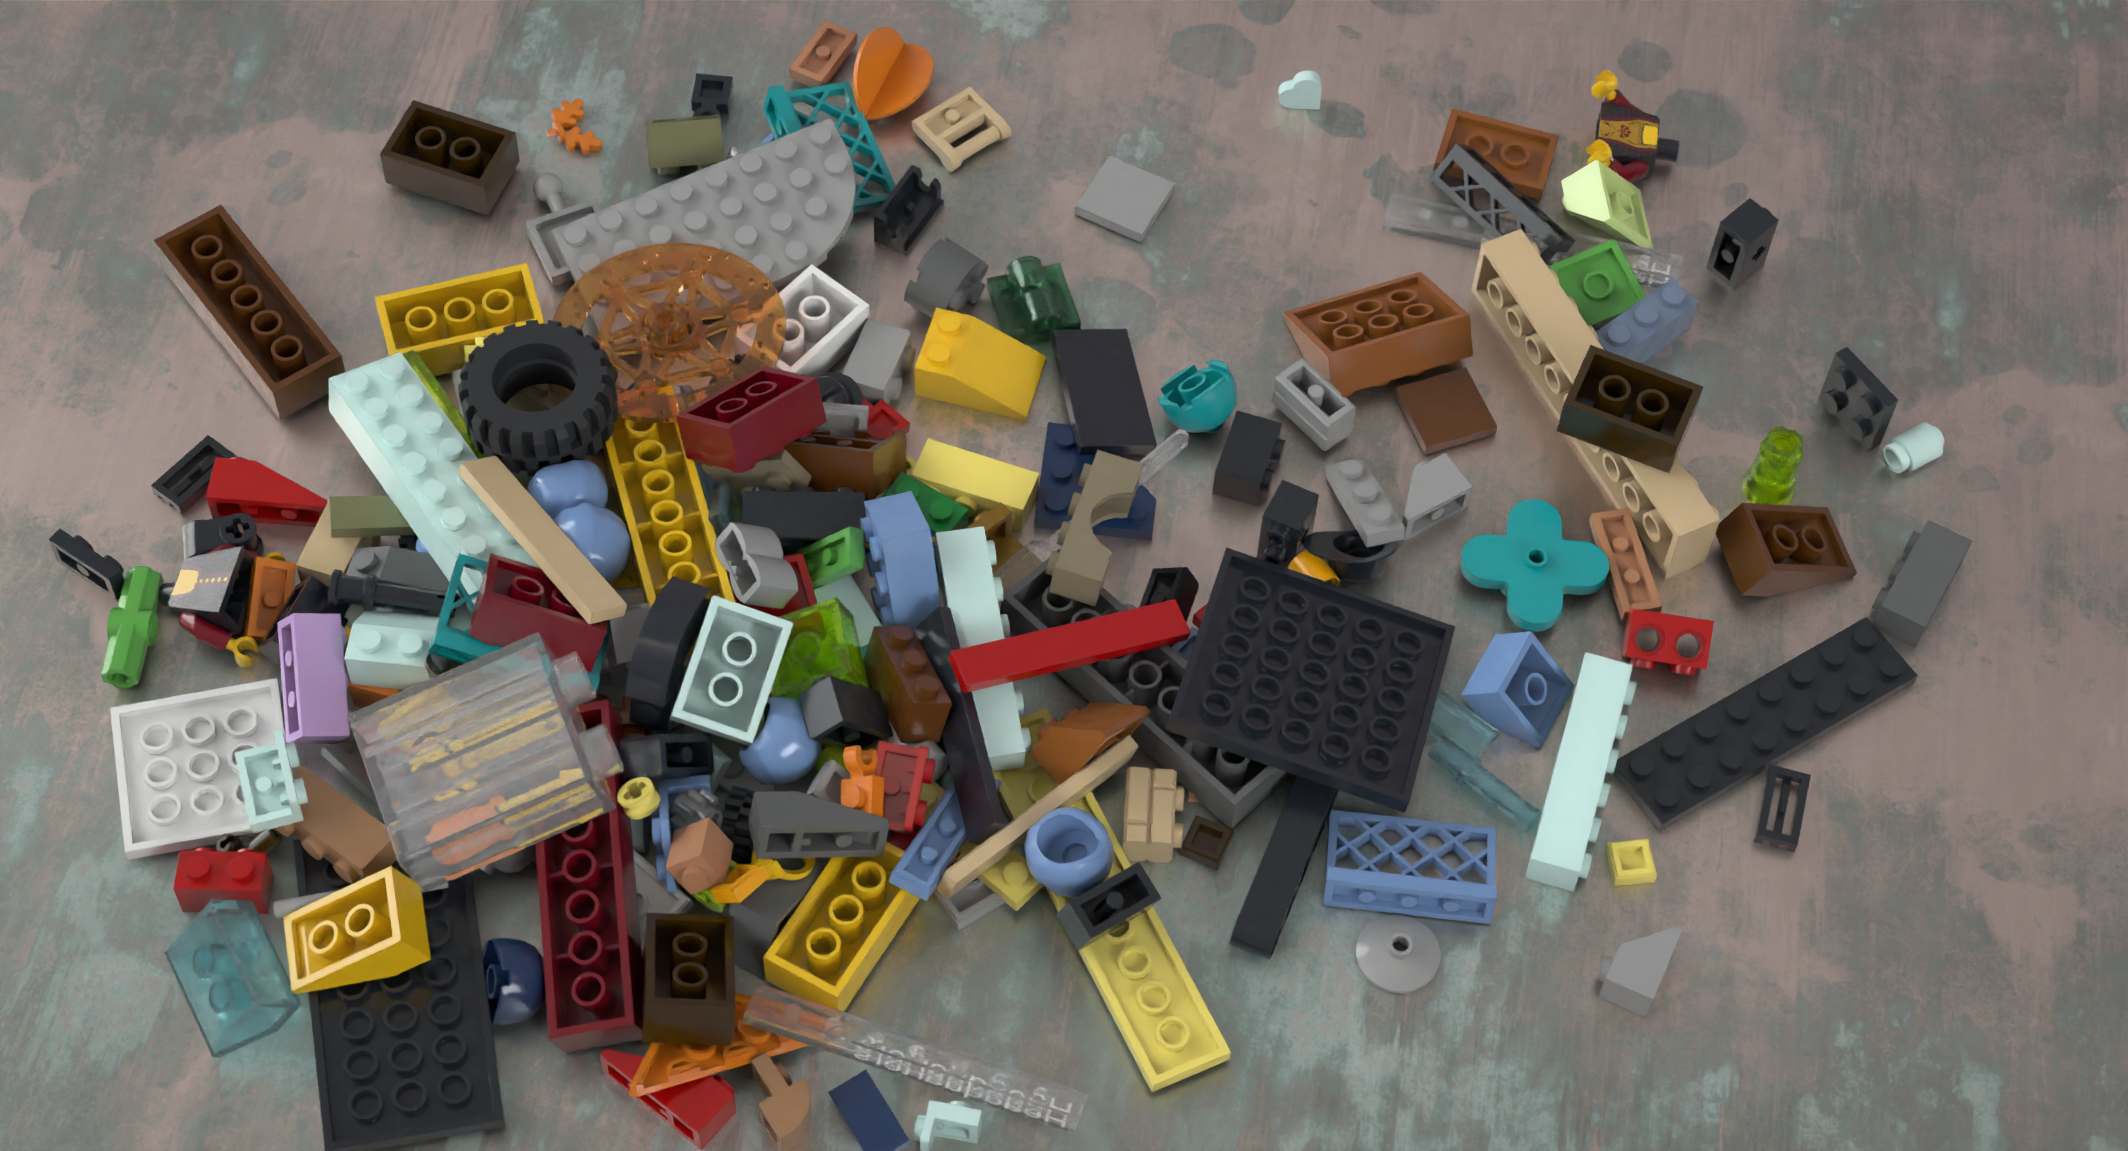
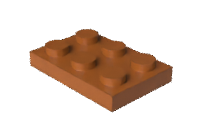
(1514, 150)

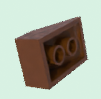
(1782, 548)

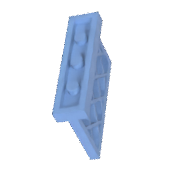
(1410, 891)

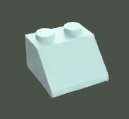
(389, 649)

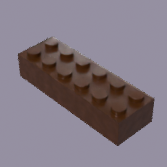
(250, 311)

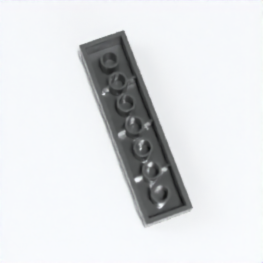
(1149, 678)

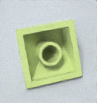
(1607, 203)

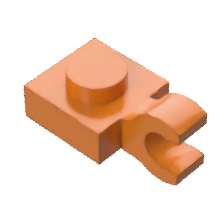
(863, 789)

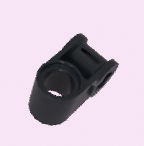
(205, 535)

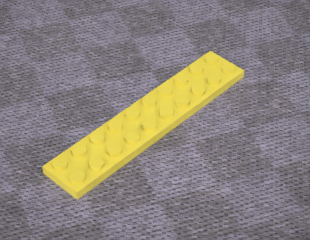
(1136, 963)

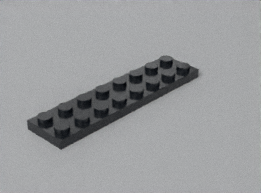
(1762, 723)

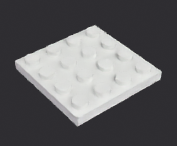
(181, 766)

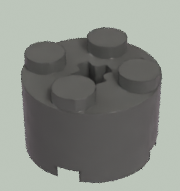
(946, 279)

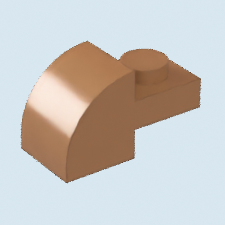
(787, 1105)

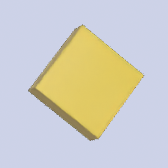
(1631, 862)

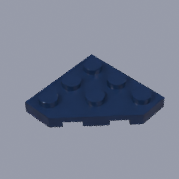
(1060, 480)

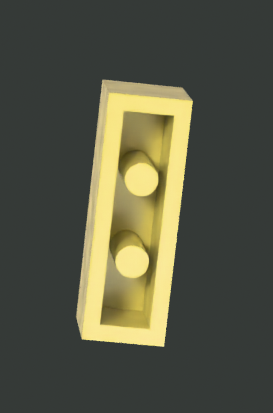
(977, 481)

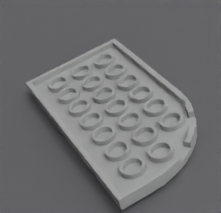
(767, 205)

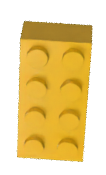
(451, 313)
(840, 929)

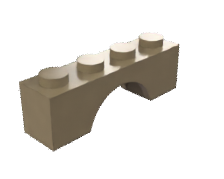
(1083, 560)

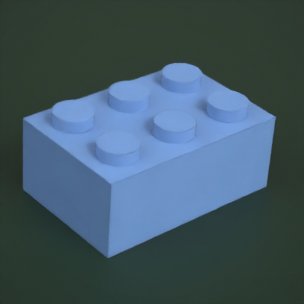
(900, 560)

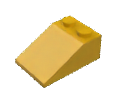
(977, 366)
(357, 933)

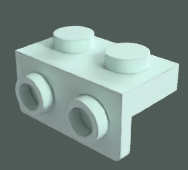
(269, 785)

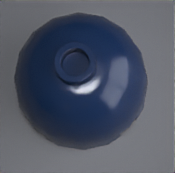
(513, 980)

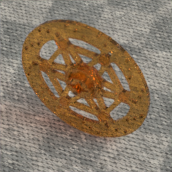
(669, 323)

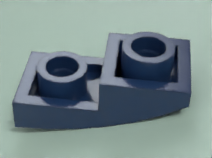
(869, 1115)

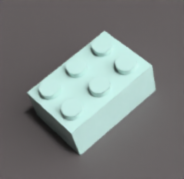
(731, 670)

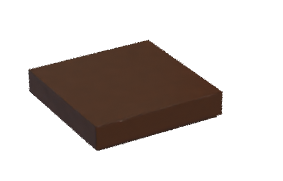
(1445, 410)

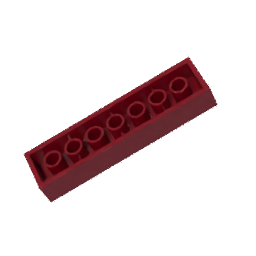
(592, 921)

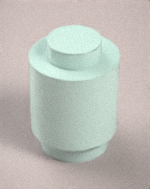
(1914, 448)

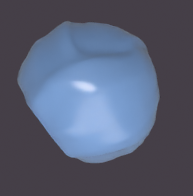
(568, 485)
(598, 536)
(784, 745)
(1069, 851)

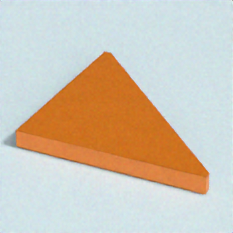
(677, 1063)

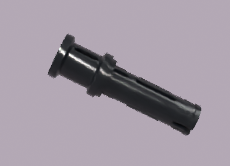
(373, 593)

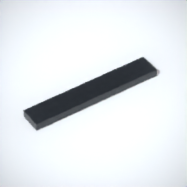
(962, 734)

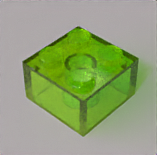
(819, 646)

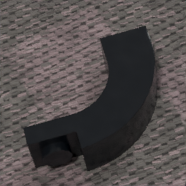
(661, 652)

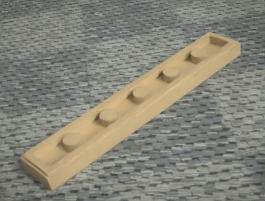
(543, 540)
(1015, 832)

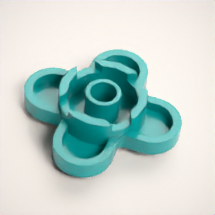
(1534, 565)

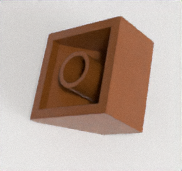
(1084, 736)

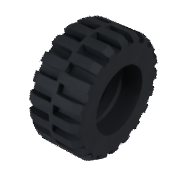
(532, 357)

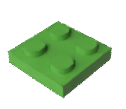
(1599, 283)

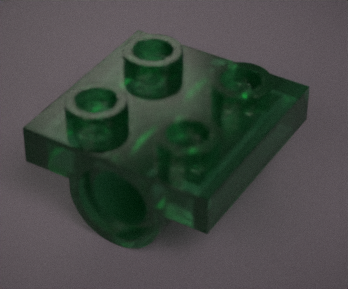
(1032, 300)

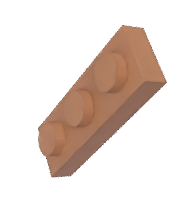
(1628, 567)

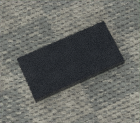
(1103, 391)

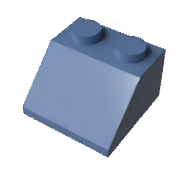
(1518, 687)

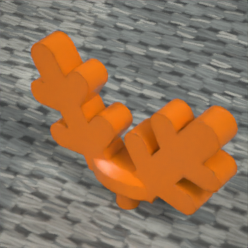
(567, 119)

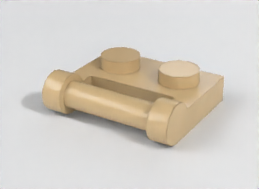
(955, 119)

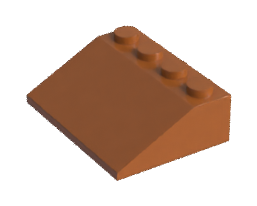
(1381, 333)

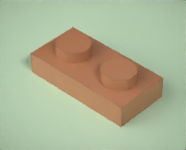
(823, 55)

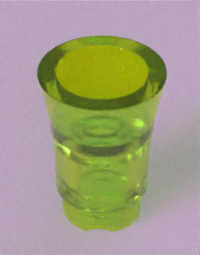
(1775, 468)

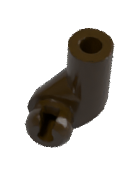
(263, 842)

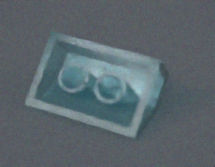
(232, 976)

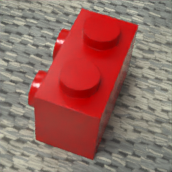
(223, 875)

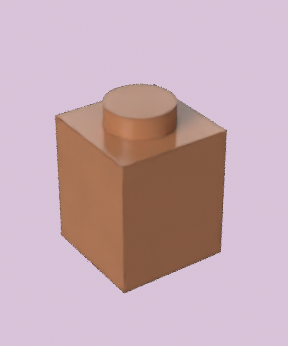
(699, 856)

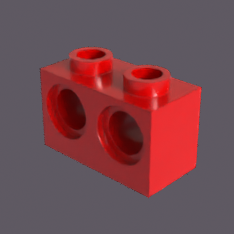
(1668, 631)

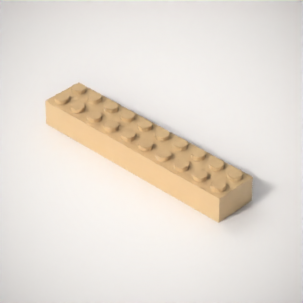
(1551, 343)

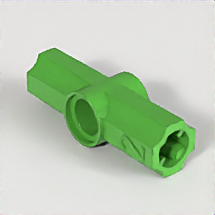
(132, 627)

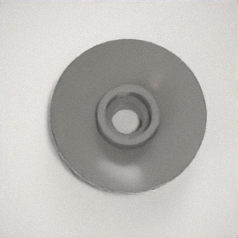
(1397, 970)

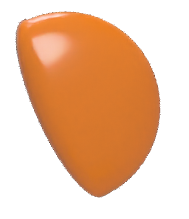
(889, 74)

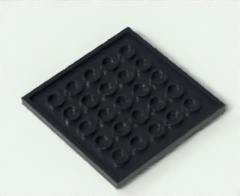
(1313, 680)

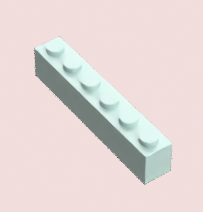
(973, 597)
(1579, 773)

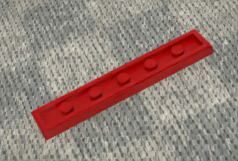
(1068, 646)

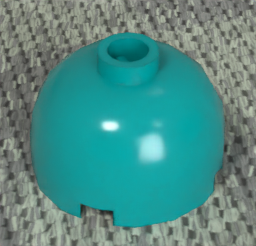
(1200, 398)

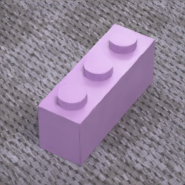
(314, 678)

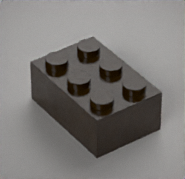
(450, 157)
(1629, 408)
(688, 979)

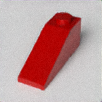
(263, 494)
(691, 1108)

